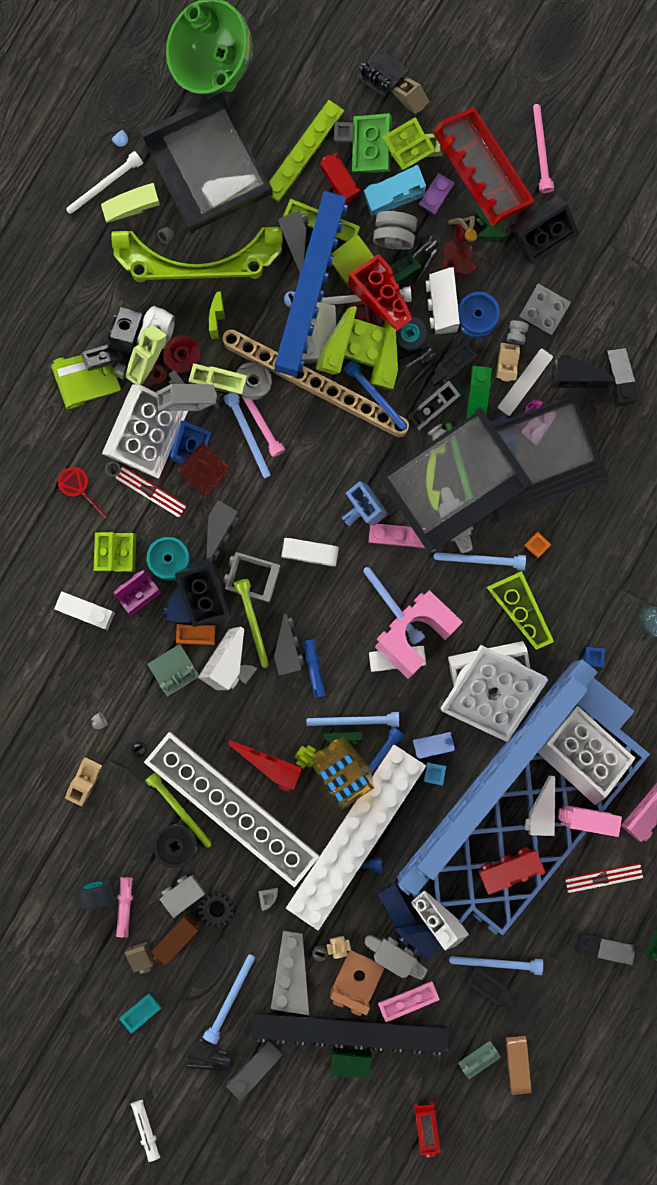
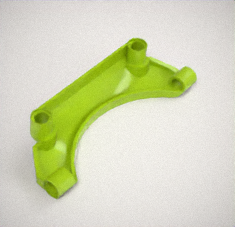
(134, 254)

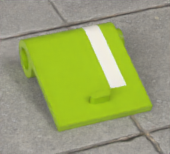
(81, 385)

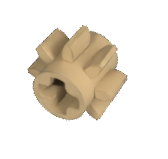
(338, 947)

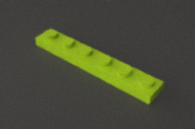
(305, 149)

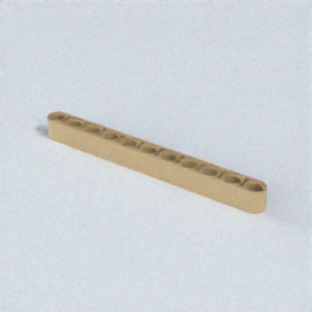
(310, 375)

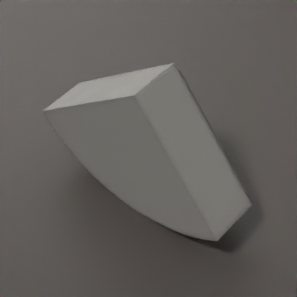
(246, 673)
(268, 897)

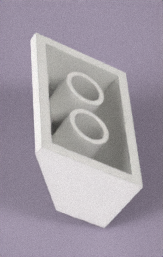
(443, 301)
(323, 328)

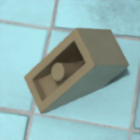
(410, 94)
(140, 958)

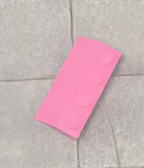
(643, 817)

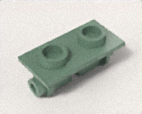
(479, 1060)

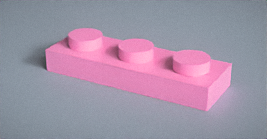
(394, 536)
(408, 1001)

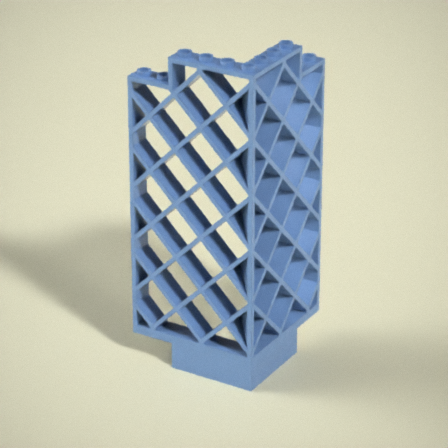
(572, 689)

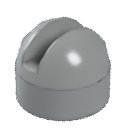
(98, 721)

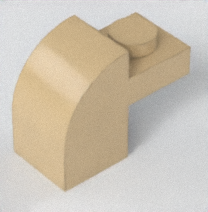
(508, 362)
(83, 782)

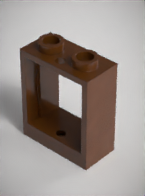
(175, 940)

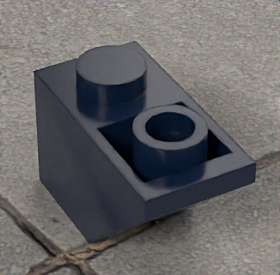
(420, 938)

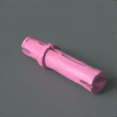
(124, 906)

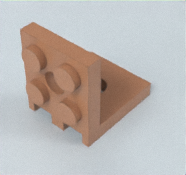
(356, 993)

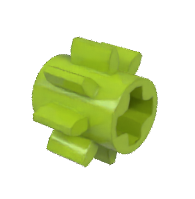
(305, 756)

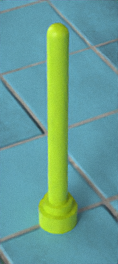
(242, 587)
(155, 781)

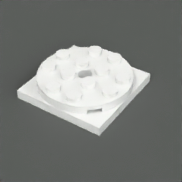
(497, 712)

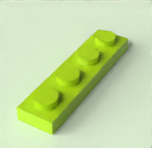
(348, 229)

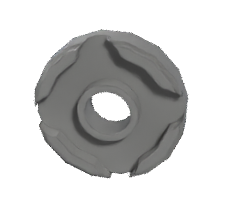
(263, 376)

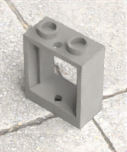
(186, 397)
(234, 562)

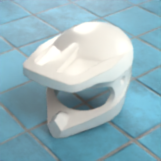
(160, 319)

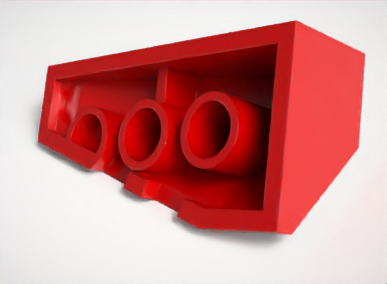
(379, 291)
(276, 769)

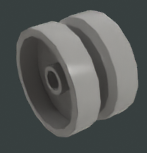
(395, 230)

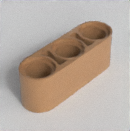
(518, 1065)

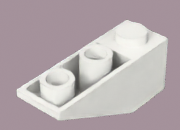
(440, 921)

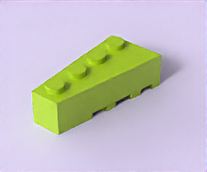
(522, 608)

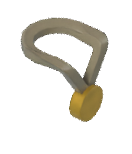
(470, 233)

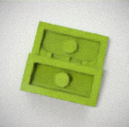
(408, 143)
(350, 257)
(216, 313)
(115, 552)

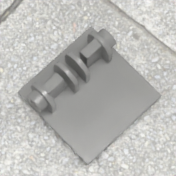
(545, 309)

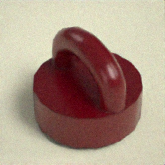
(460, 233)

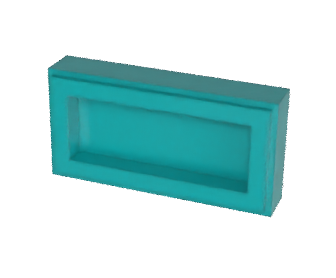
(140, 1013)

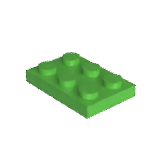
(369, 148)

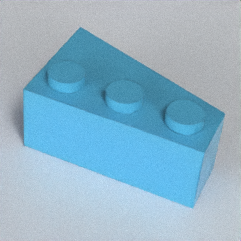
(395, 191)

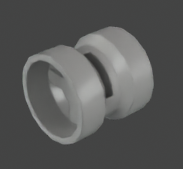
(517, 332)

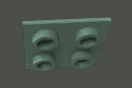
(173, 670)

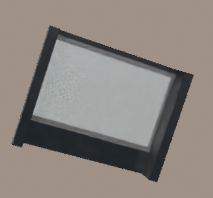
(205, 163)
(554, 453)
(455, 481)

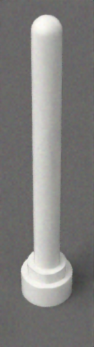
(132, 162)
(405, 293)

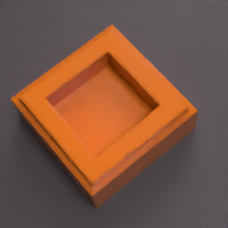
(537, 545)

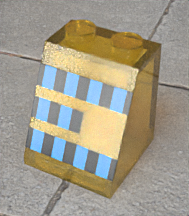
(343, 772)

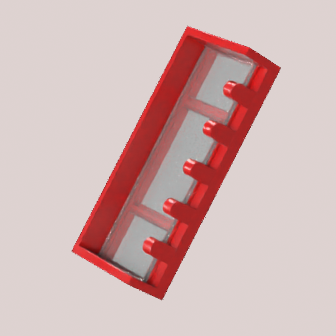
(483, 166)

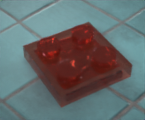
(203, 469)

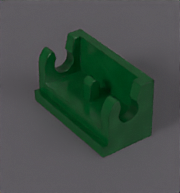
(405, 268)
(351, 1063)

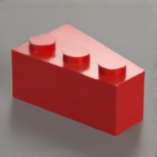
(511, 870)

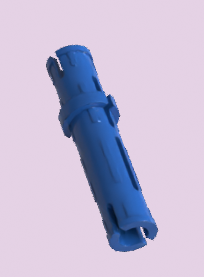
(314, 668)

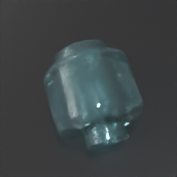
(649, 621)

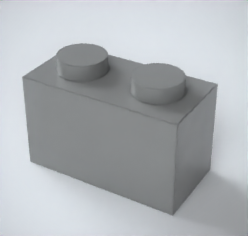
(182, 895)

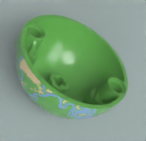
(209, 56)

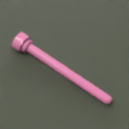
(545, 184)
(275, 447)

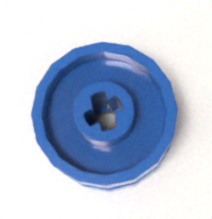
(489, 313)

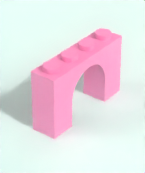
(394, 643)
(589, 820)

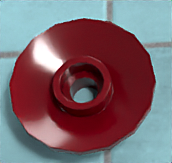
(189, 356)

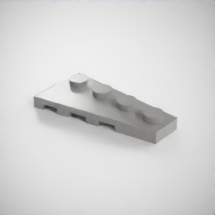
(290, 981)

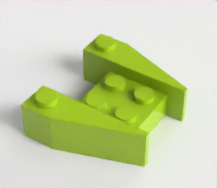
(363, 344)

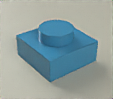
(434, 773)

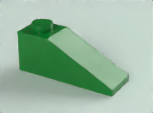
(479, 389)

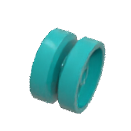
(167, 547)

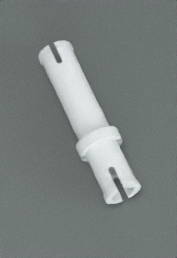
(148, 1139)

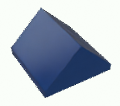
(187, 441)

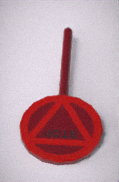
(74, 483)

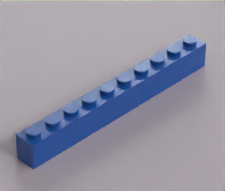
(310, 282)

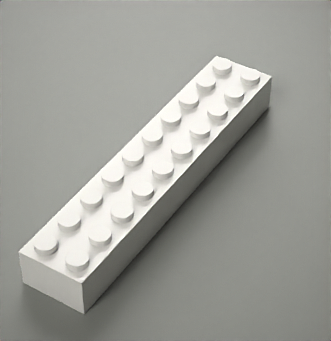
(232, 809)
(355, 838)

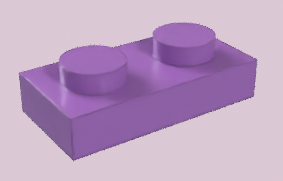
(436, 194)

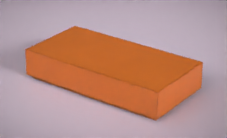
(195, 635)

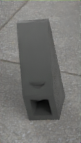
(219, 524)
(286, 655)

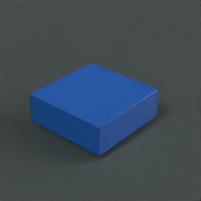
(595, 656)

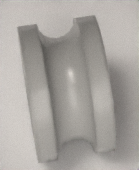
(437, 432)

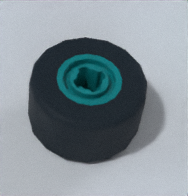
(407, 341)
(94, 894)

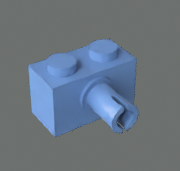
(365, 505)

